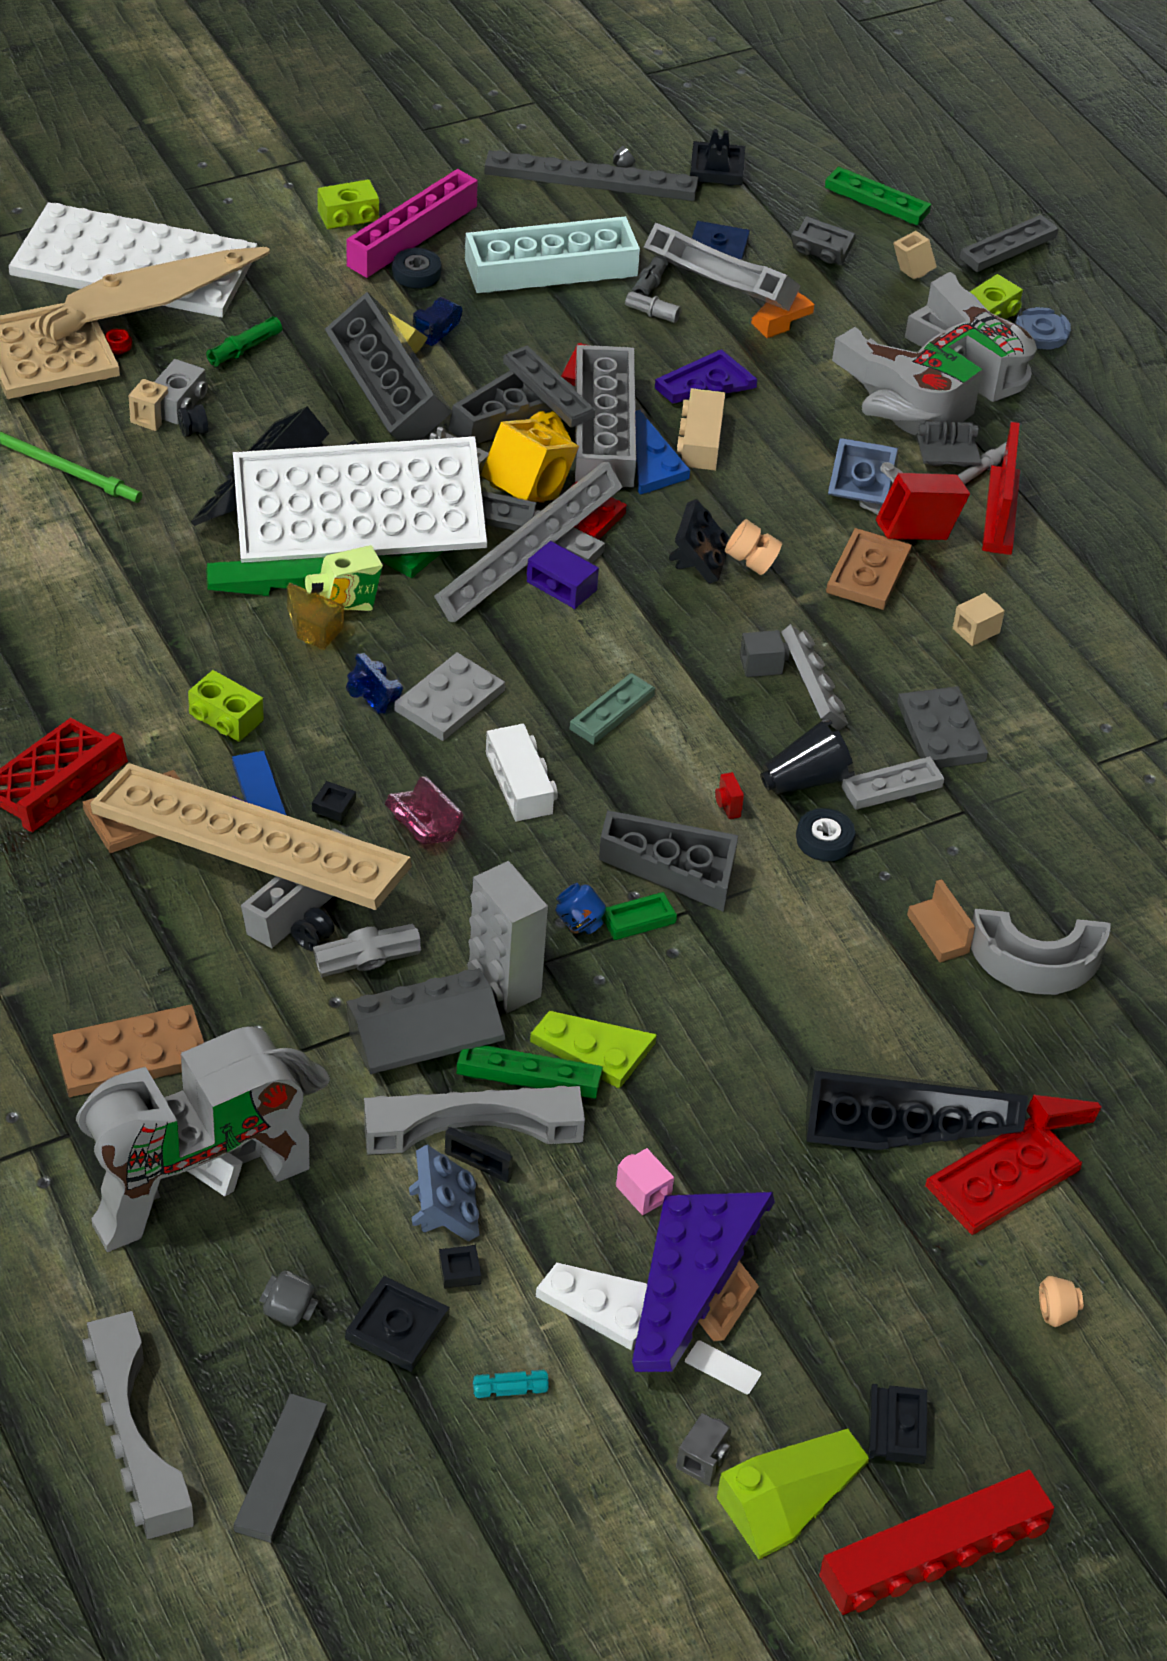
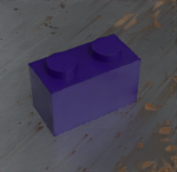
(562, 574)

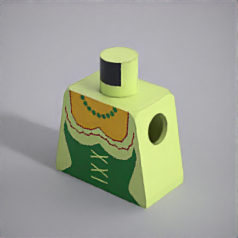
(348, 578)

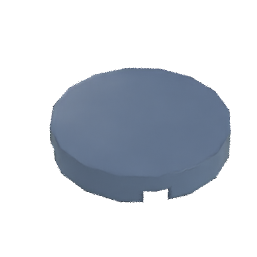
(1045, 327)

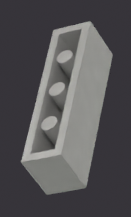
(277, 907)

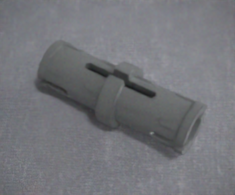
(651, 276)

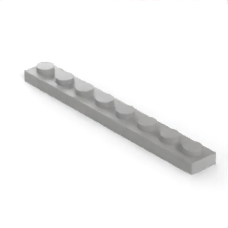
(515, 551)

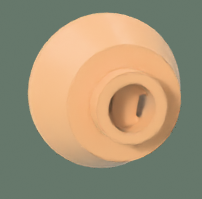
(1059, 1300)

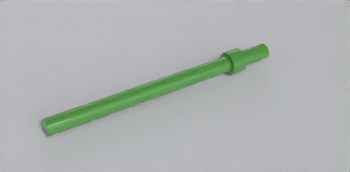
(111, 485)

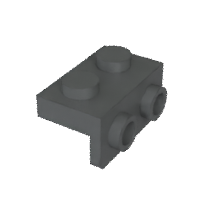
(823, 241)

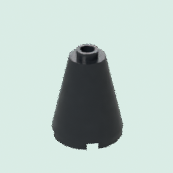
(809, 762)

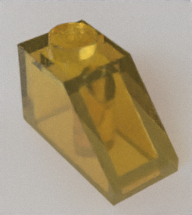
(314, 616)

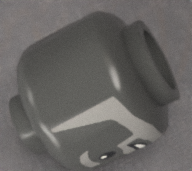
(288, 1298)

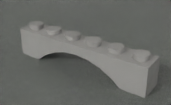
(717, 266)
(543, 1113)
(158, 1488)

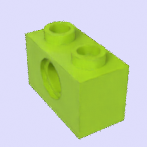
(348, 204)
(999, 296)

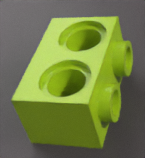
(225, 705)

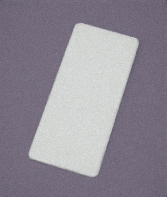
(723, 1367)

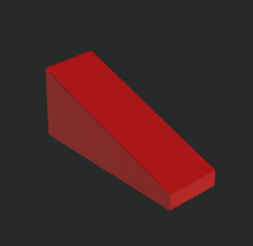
(1061, 1112)

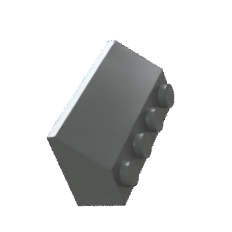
(424, 1020)

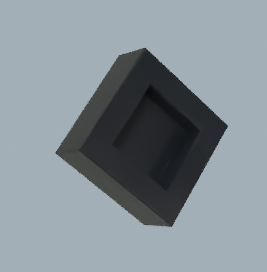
(333, 801)
(459, 1266)

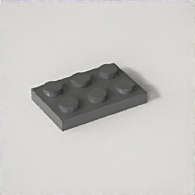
(942, 726)

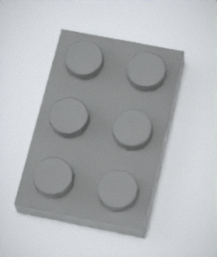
(449, 696)

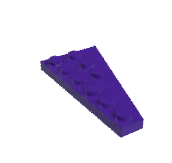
(691, 1261)

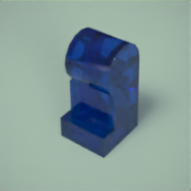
(438, 318)

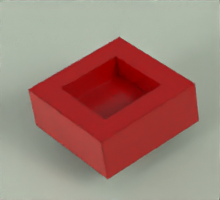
(729, 795)

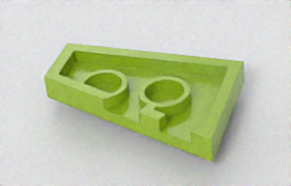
(594, 1043)

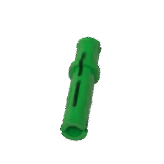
(235, 345)

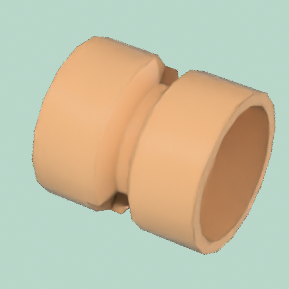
(750, 545)

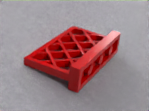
(1002, 499)
(62, 784)

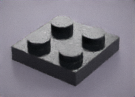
(397, 1323)

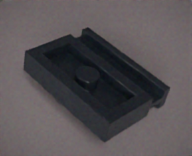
(898, 1424)

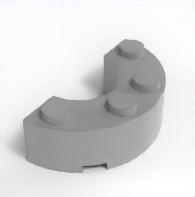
(1037, 964)

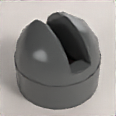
(623, 158)

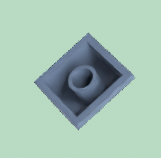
(858, 471)

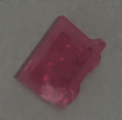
(426, 812)

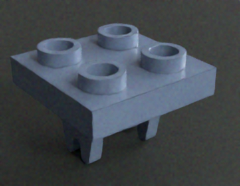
(445, 1195)

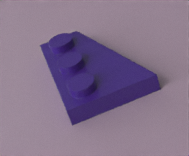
(710, 373)

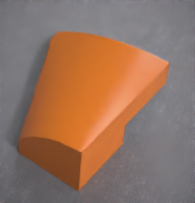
(774, 320)

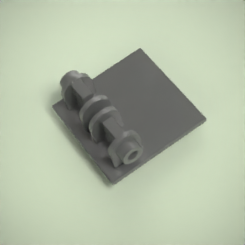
(948, 448)

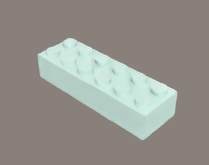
(551, 254)

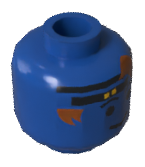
(580, 908)

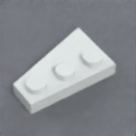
(597, 1300)

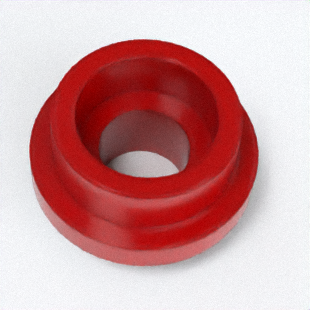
(119, 341)

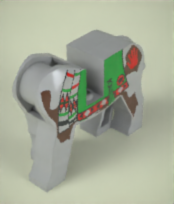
(960, 356)
(232, 1101)

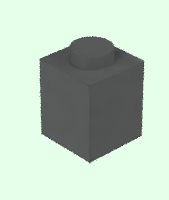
(763, 653)

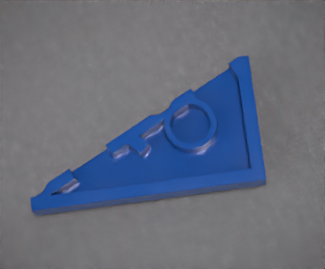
(655, 459)

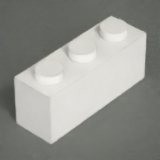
(520, 772)

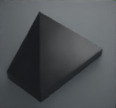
(479, 1152)

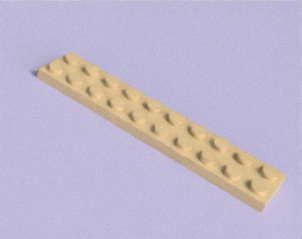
(252, 836)

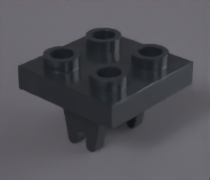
(718, 160)
(700, 542)

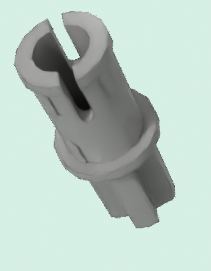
(653, 306)

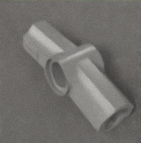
(367, 949)

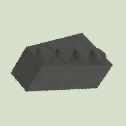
(498, 401)
(671, 855)

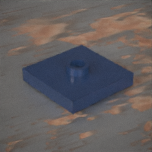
(722, 238)

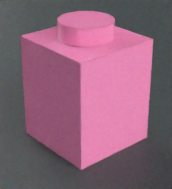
(644, 1181)

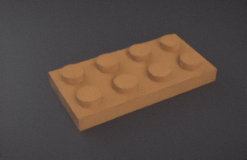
(112, 1048)

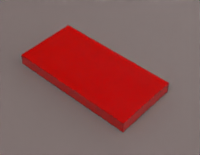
(1002, 1176)

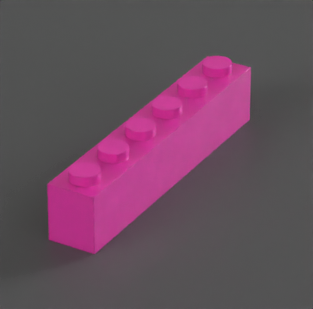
(411, 222)

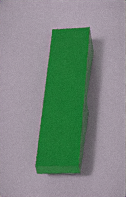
(260, 576)

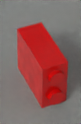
(922, 506)

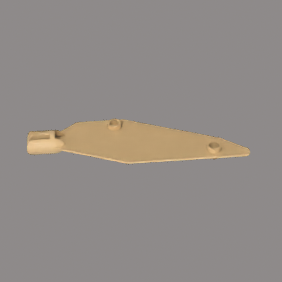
(142, 289)

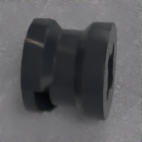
(192, 420)
(312, 928)

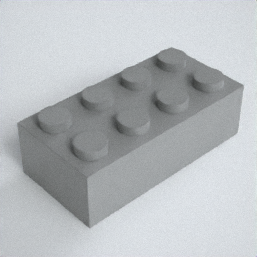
(508, 935)

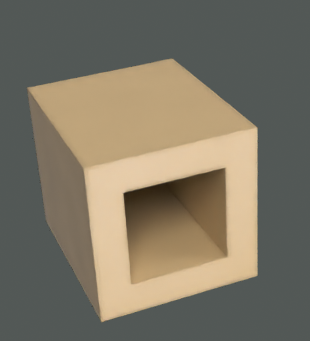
(915, 255)
(978, 619)

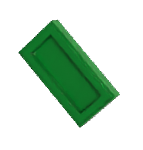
(639, 916)

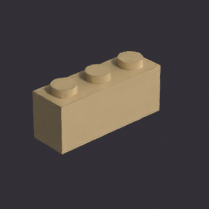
(701, 428)

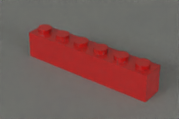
(936, 1542)

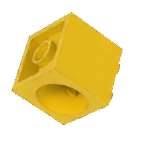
(529, 460)

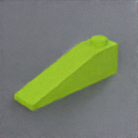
(785, 1488)

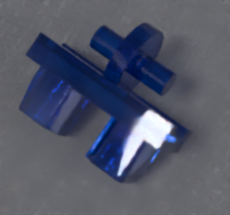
(370, 681)

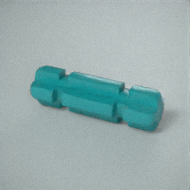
(510, 1383)

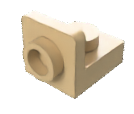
(146, 405)

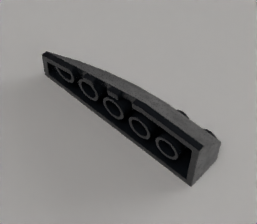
(293, 431)
(903, 1111)

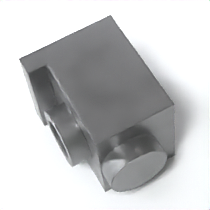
(704, 1449)

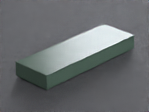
(612, 708)

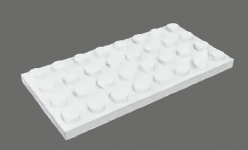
(84, 245)
(359, 496)

